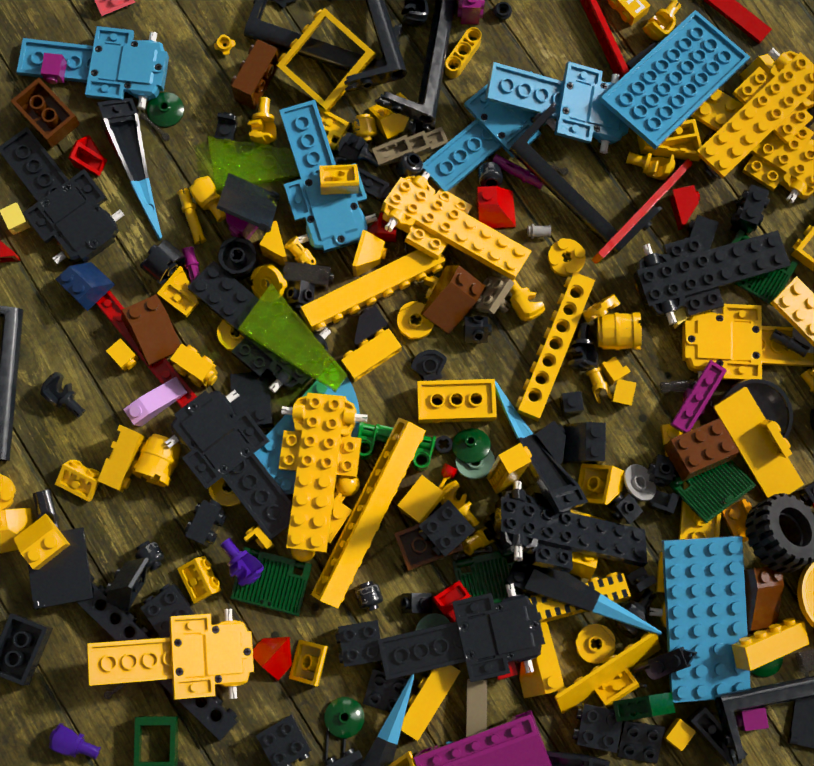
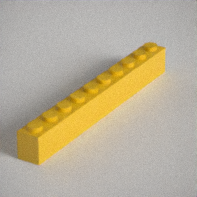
(368, 513)

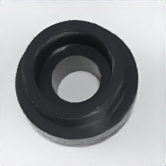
(502, 6)

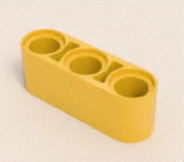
(467, 46)

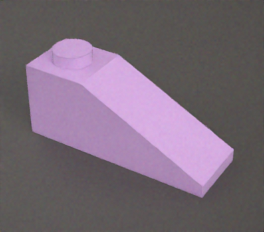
(154, 402)

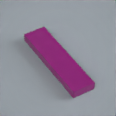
(698, 397)

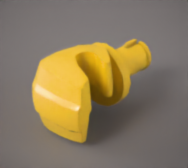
(663, 23)
(263, 124)
(654, 167)
(205, 195)
(524, 309)
(463, 507)

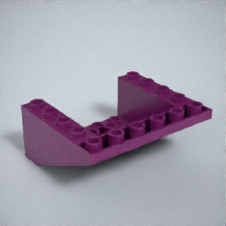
(503, 745)

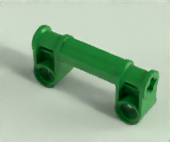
(372, 433)

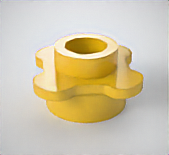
(223, 39)

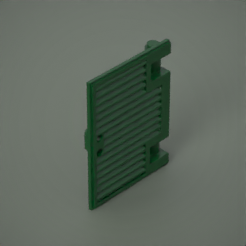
(768, 285)
(714, 488)
(486, 575)
(277, 585)

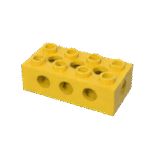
(462, 389)

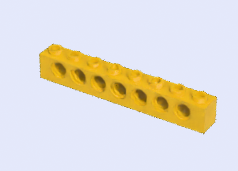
(583, 286)

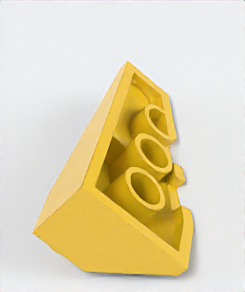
(546, 674)

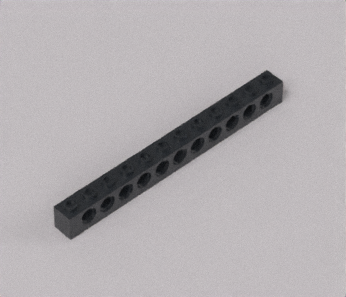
(118, 632)

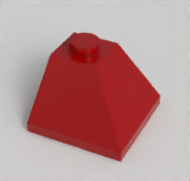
(495, 207)

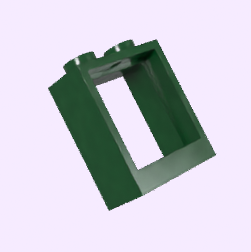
(644, 707)
(173, 721)

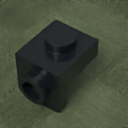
(416, 603)

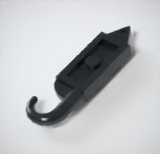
(372, 185)
(664, 664)

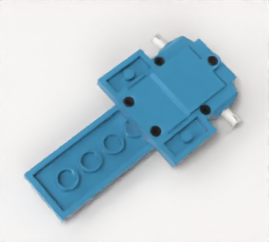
(108, 67)
(576, 99)
(494, 128)
(330, 219)

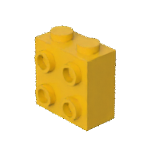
(198, 368)

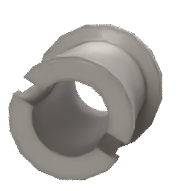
(538, 231)

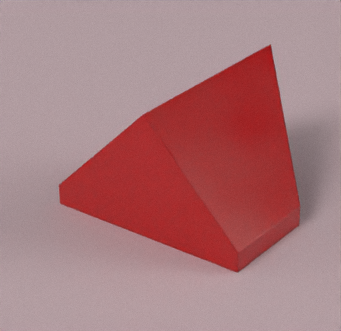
(87, 156)
(379, 231)
(446, 597)
(274, 655)

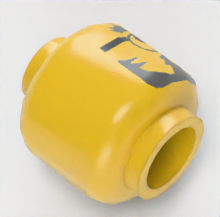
(364, 126)

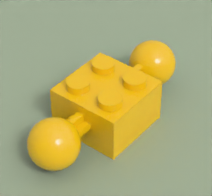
(345, 487)

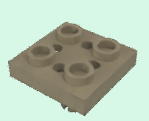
(493, 295)

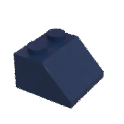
(85, 283)

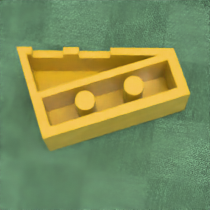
(681, 143)
(124, 456)

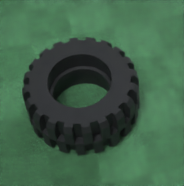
(768, 540)

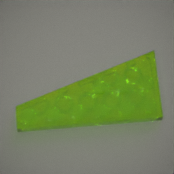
(250, 161)
(286, 335)

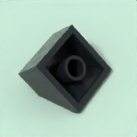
(585, 443)
(127, 583)

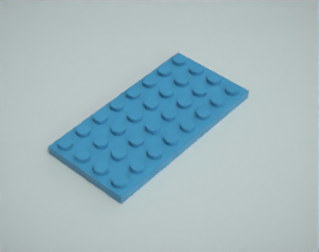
(674, 79)
(705, 614)

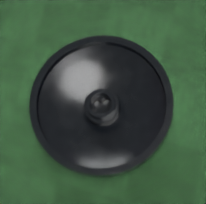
(770, 400)

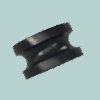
(444, 450)

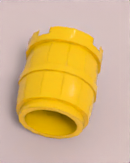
(619, 331)
(157, 460)

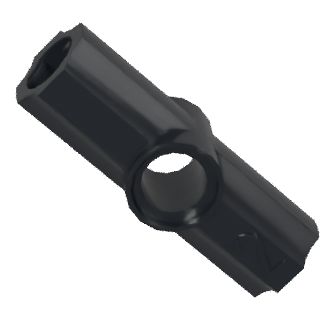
(45, 505)

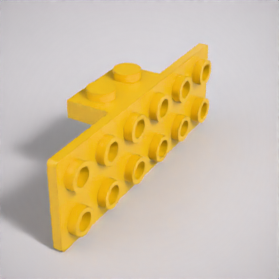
(759, 443)
(612, 678)

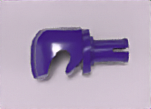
(242, 564)
(70, 744)

